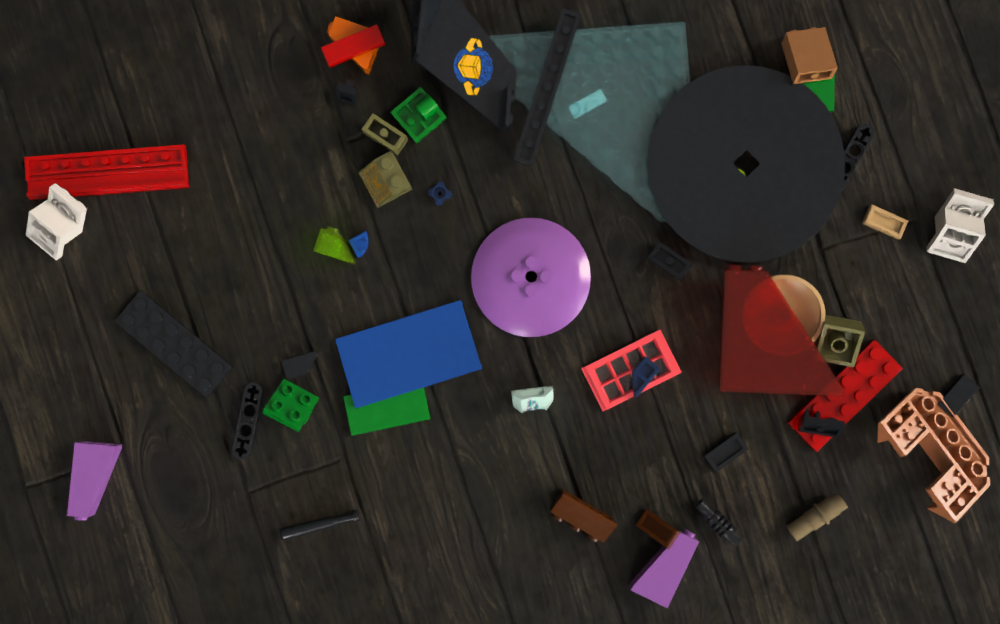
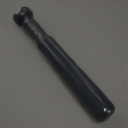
(317, 525)

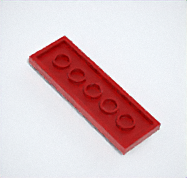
(861, 383)

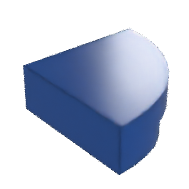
(360, 244)

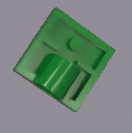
(418, 115)
(291, 405)

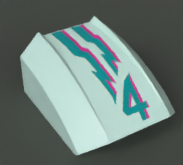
(532, 398)

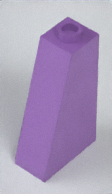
(89, 476)
(665, 570)

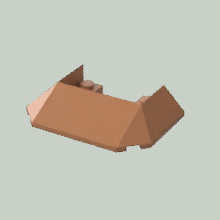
(947, 444)

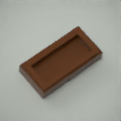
(657, 528)

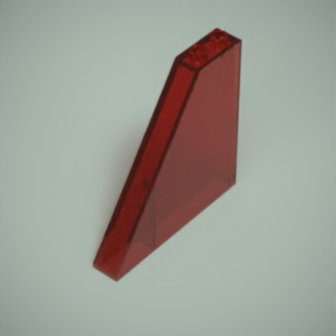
(765, 342)

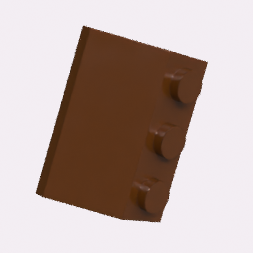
(582, 516)

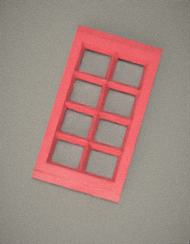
(612, 375)

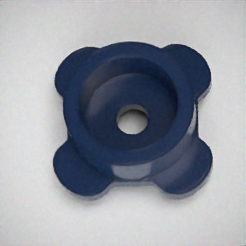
(440, 187)

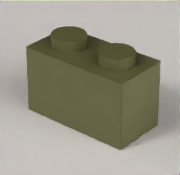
(384, 134)

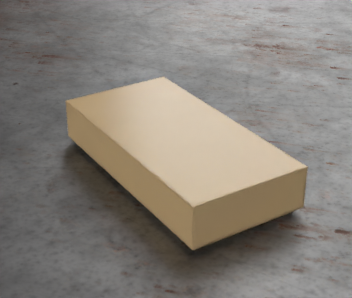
(885, 222)

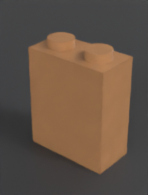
(809, 55)

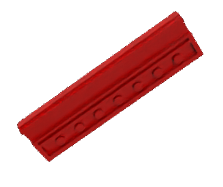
(108, 171)

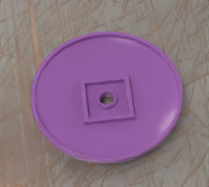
(525, 306)

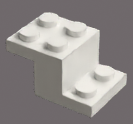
(56, 221)
(960, 225)

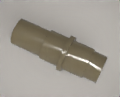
(817, 516)

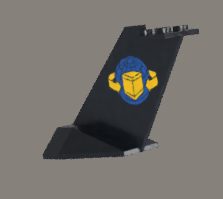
(463, 58)

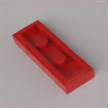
(353, 46)

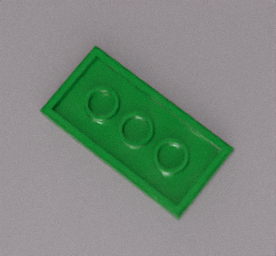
(388, 413)

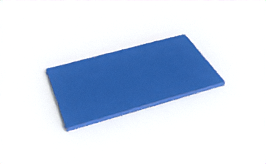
(408, 354)

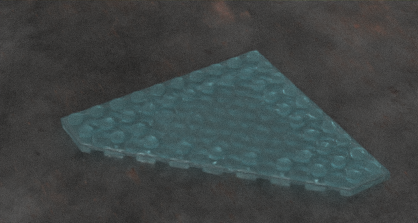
(608, 93)

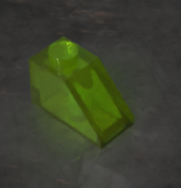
(333, 245)

